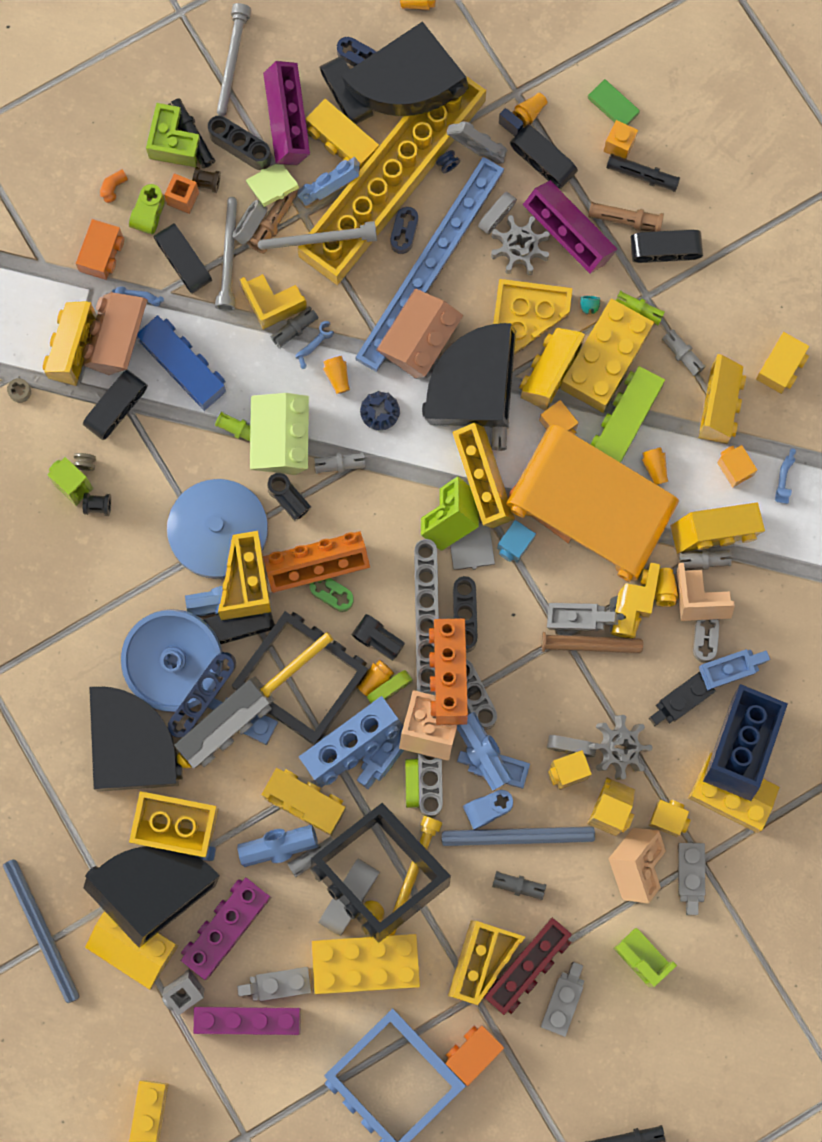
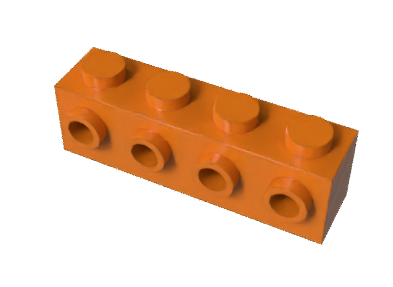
(316, 561)
(450, 672)

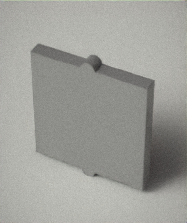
(473, 549)

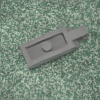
(477, 142)
(579, 617)
(691, 875)
(277, 984)
(564, 1001)

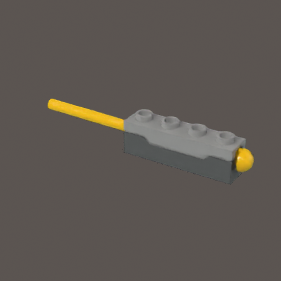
(236, 713)

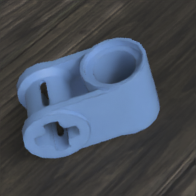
(483, 810)

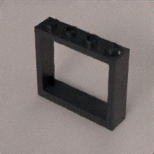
(334, 648)
(409, 844)

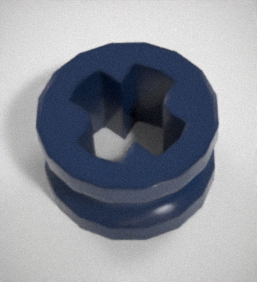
(448, 161)

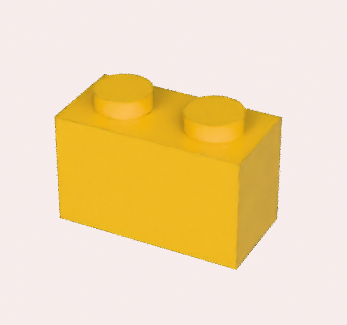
(782, 363)
(569, 770)

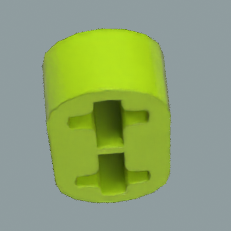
(391, 687)
(412, 783)

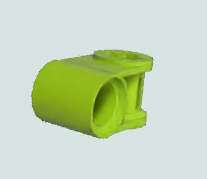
(145, 213)

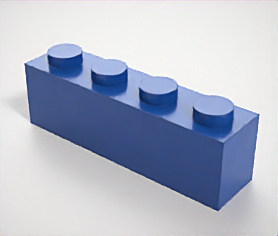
(181, 363)

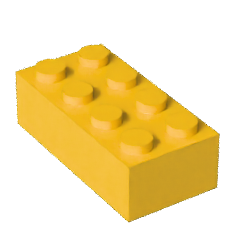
(607, 355)
(365, 964)

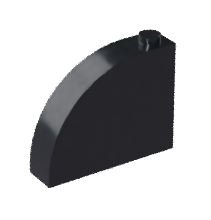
(407, 76)
(473, 379)
(130, 743)
(148, 888)

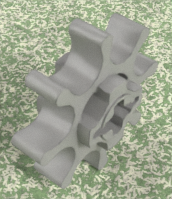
(515, 252)
(617, 756)

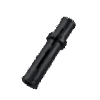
(186, 124)
(642, 172)
(653, 1134)

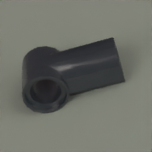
(288, 498)
(372, 633)

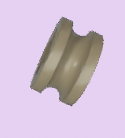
(22, 383)
(84, 461)

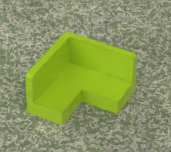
(168, 143)
(453, 517)
(644, 958)

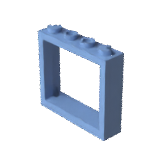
(354, 1104)

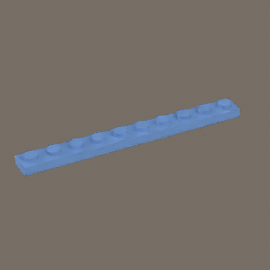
(435, 254)

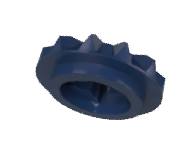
(383, 421)

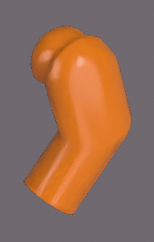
(109, 185)

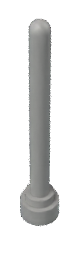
(240, 15)
(366, 232)
(225, 299)

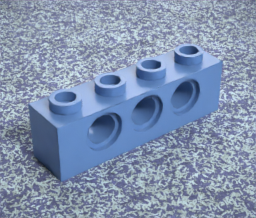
(337, 742)

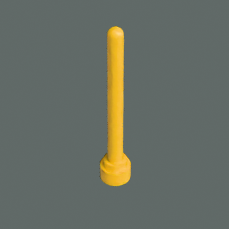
(429, 829)

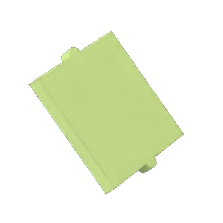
(272, 184)

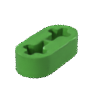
(329, 599)

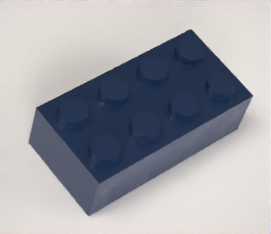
(745, 742)

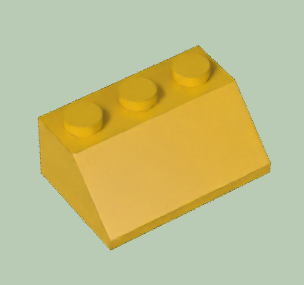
(67, 344)
(551, 367)
(722, 400)
(742, 811)
(173, 824)
(120, 951)

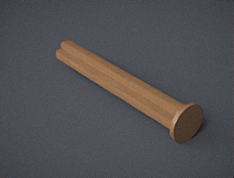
(586, 643)

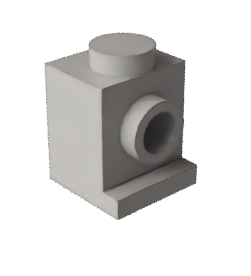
(181, 1002)

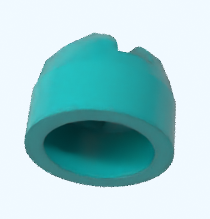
(590, 302)

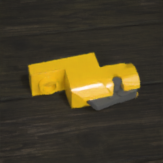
(634, 602)

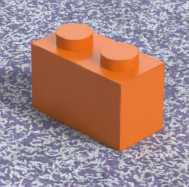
(100, 249)
(473, 1054)

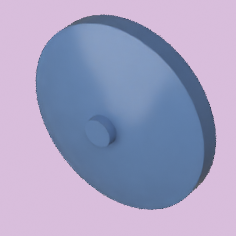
(206, 519)
(168, 656)

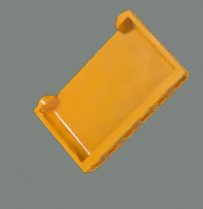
(593, 500)

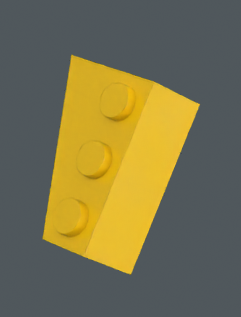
(717, 527)
(245, 579)
(304, 800)
(613, 808)
(481, 960)

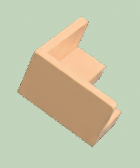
(697, 604)
(420, 729)
(635, 862)

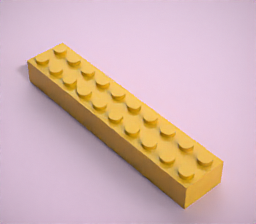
(387, 181)

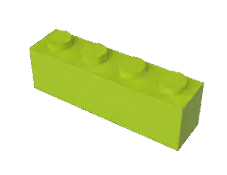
(629, 413)

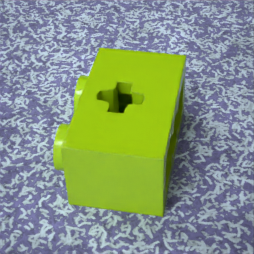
(69, 480)

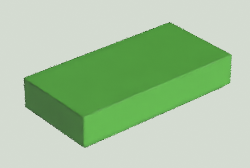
(613, 103)

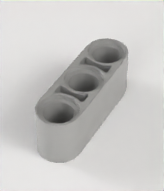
(484, 702)
(359, 881)

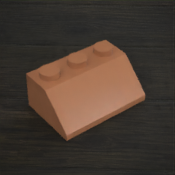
(113, 332)
(419, 333)

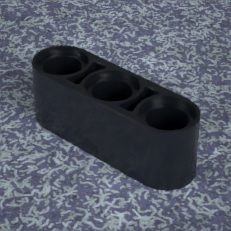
(351, 108)
(231, 135)
(543, 156)
(666, 246)
(182, 258)
(115, 404)
(466, 602)
(240, 627)

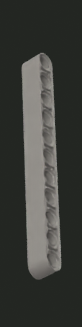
(422, 640)

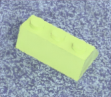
(279, 433)

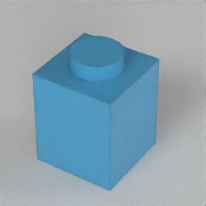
(515, 542)

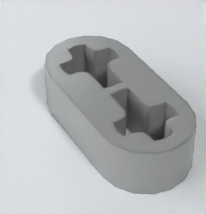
(497, 212)
(249, 222)
(699, 637)
(569, 745)

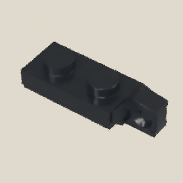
(681, 700)

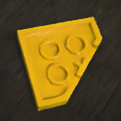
(530, 308)

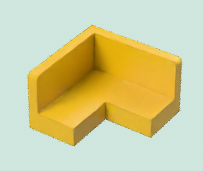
(270, 307)

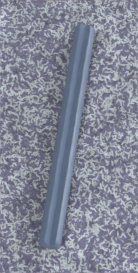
(518, 836)
(41, 931)

